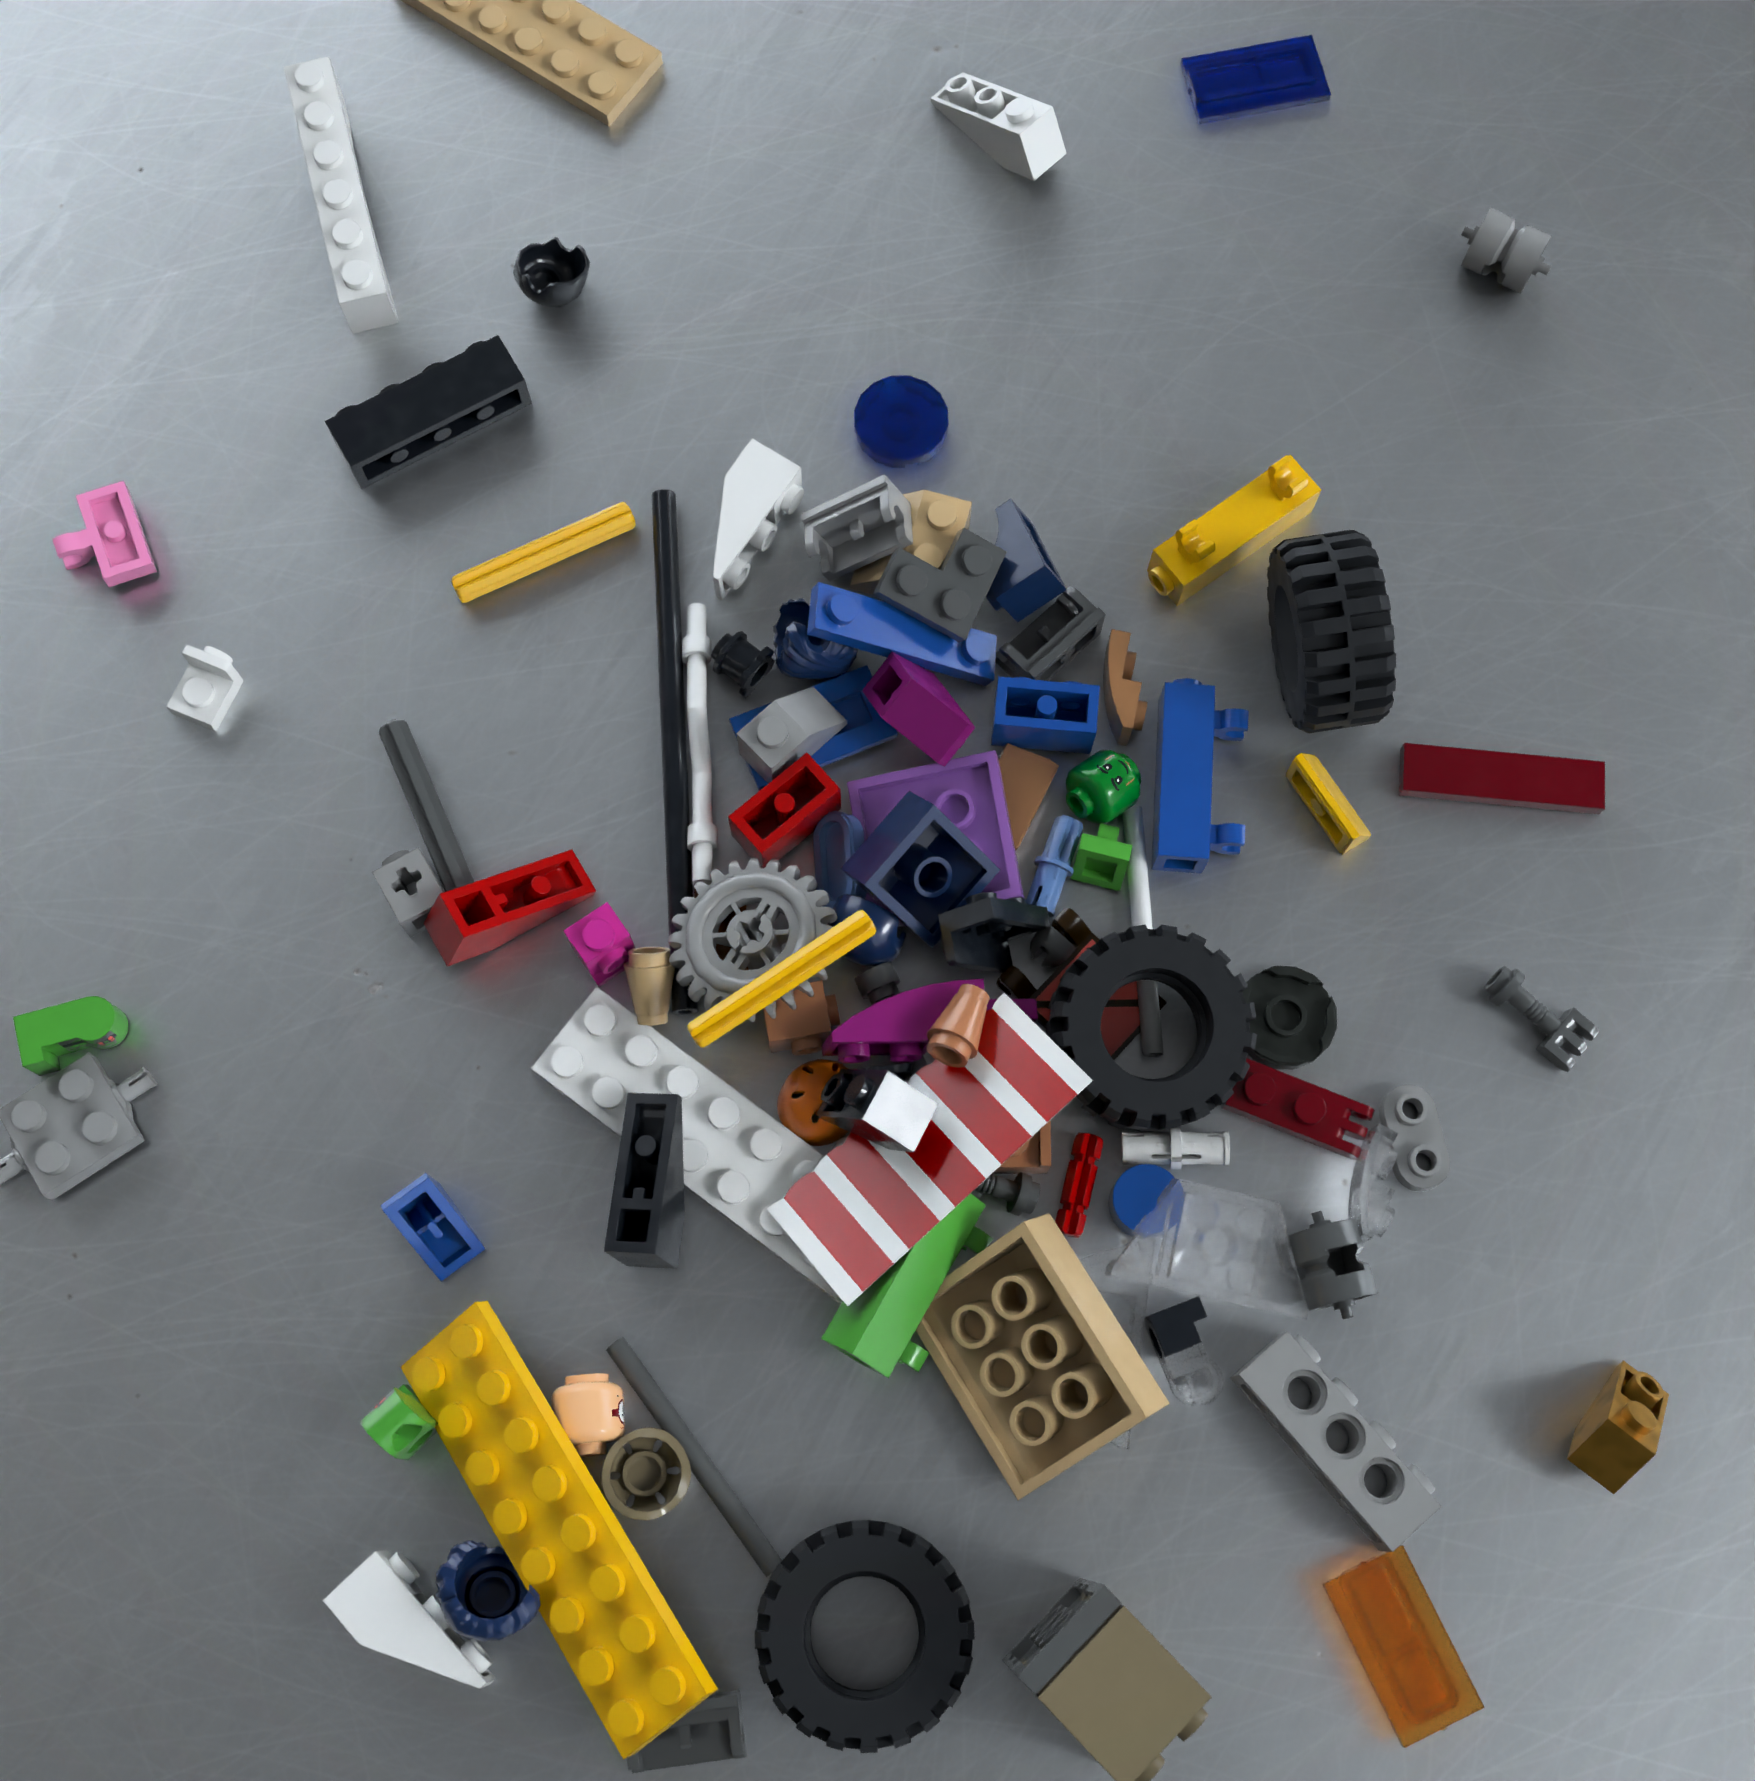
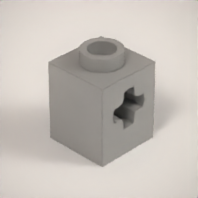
(394, 876)

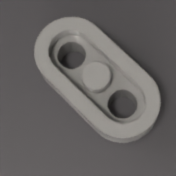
(1415, 1137)

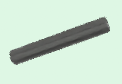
(425, 805)

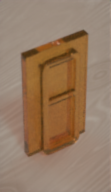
(1403, 1646)

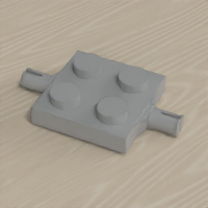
(72, 1125)

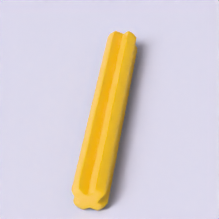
(543, 552)
(781, 978)

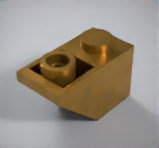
(1620, 1428)

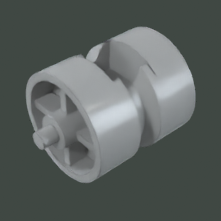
(1506, 250)

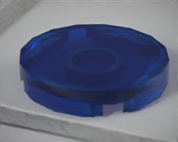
(901, 421)

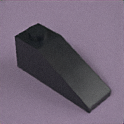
(648, 1184)

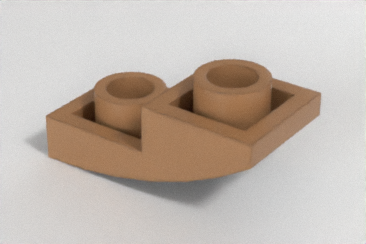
(1122, 694)

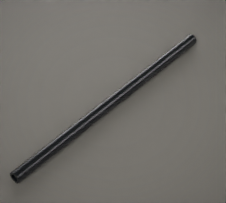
(672, 722)

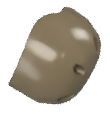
(645, 1474)

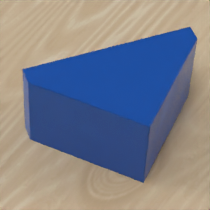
(433, 1226)

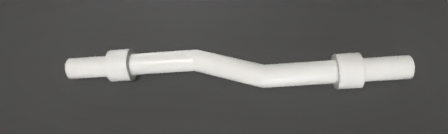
(701, 834)

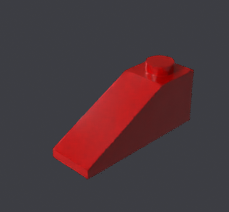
(505, 906)

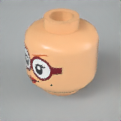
(590, 1412)

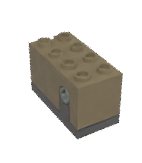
(1109, 1681)

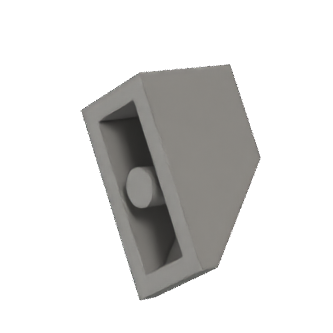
(788, 731)

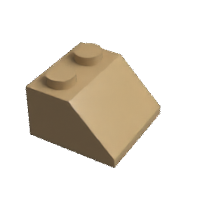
(934, 527)

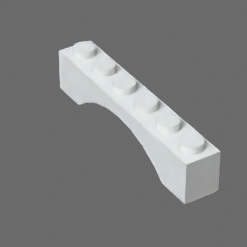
(339, 195)

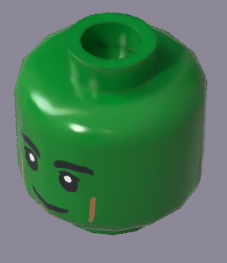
(1103, 786)

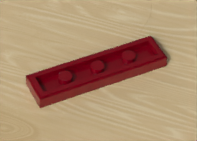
(1502, 778)

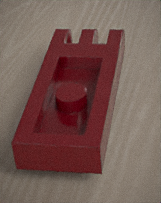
(1299, 1109)

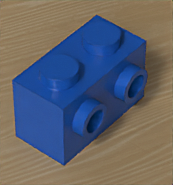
(1045, 714)

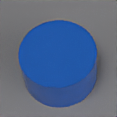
(1136, 1195)

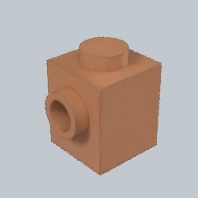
(807, 1026)

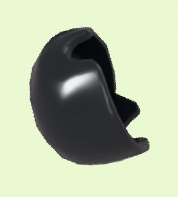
(551, 272)

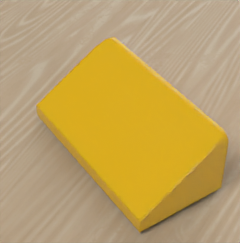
(1327, 803)

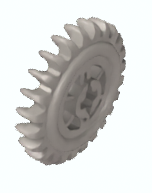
(750, 932)

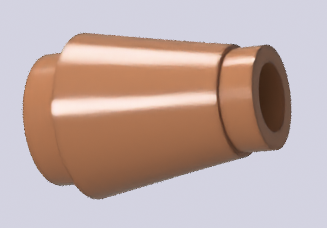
(958, 1029)

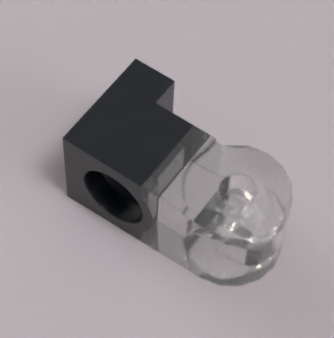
(1182, 1356)

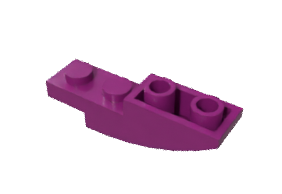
(901, 1024)

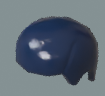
(882, 946)

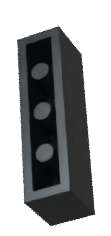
(429, 411)

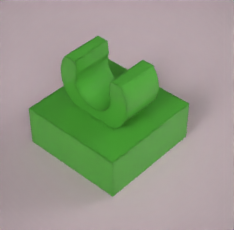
(1102, 858)

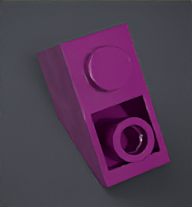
(919, 707)

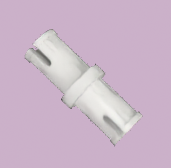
(1175, 1148)

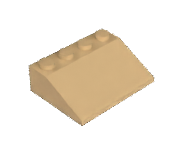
(1036, 1355)

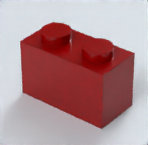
(785, 811)

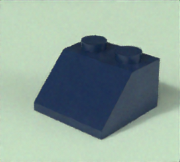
(919, 866)

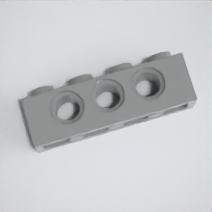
(1408, 1496)

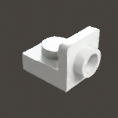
(205, 687)

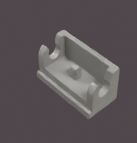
(858, 527)

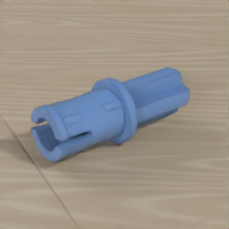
(1055, 863)

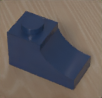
(1027, 572)

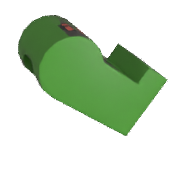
(67, 1029)
(400, 1423)

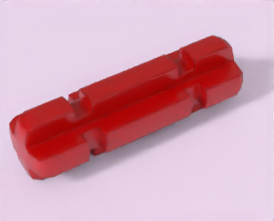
(1079, 1184)

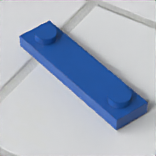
(883, 629)

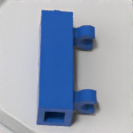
(1184, 777)

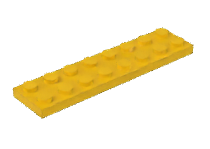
(558, 1530)

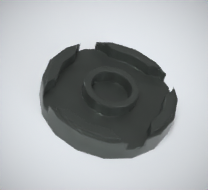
(1292, 1017)

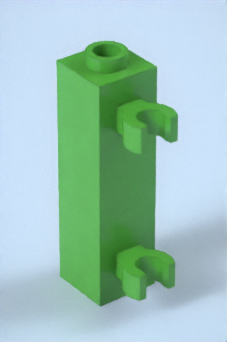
(884, 1317)

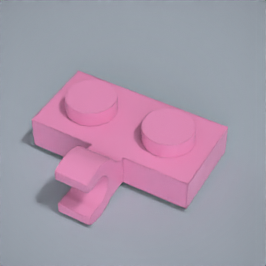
(110, 534)

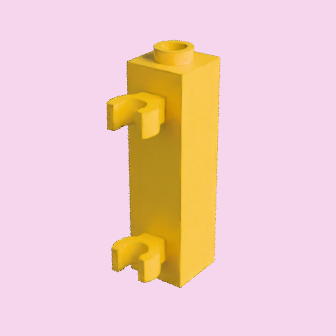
(1232, 530)

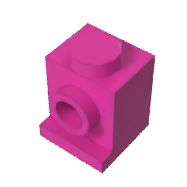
(601, 943)

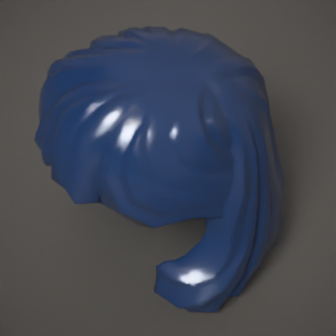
(803, 654)
(484, 1593)

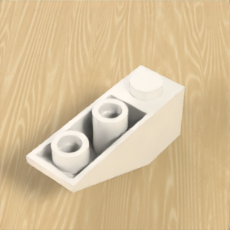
(1005, 124)
(754, 499)
(394, 1617)

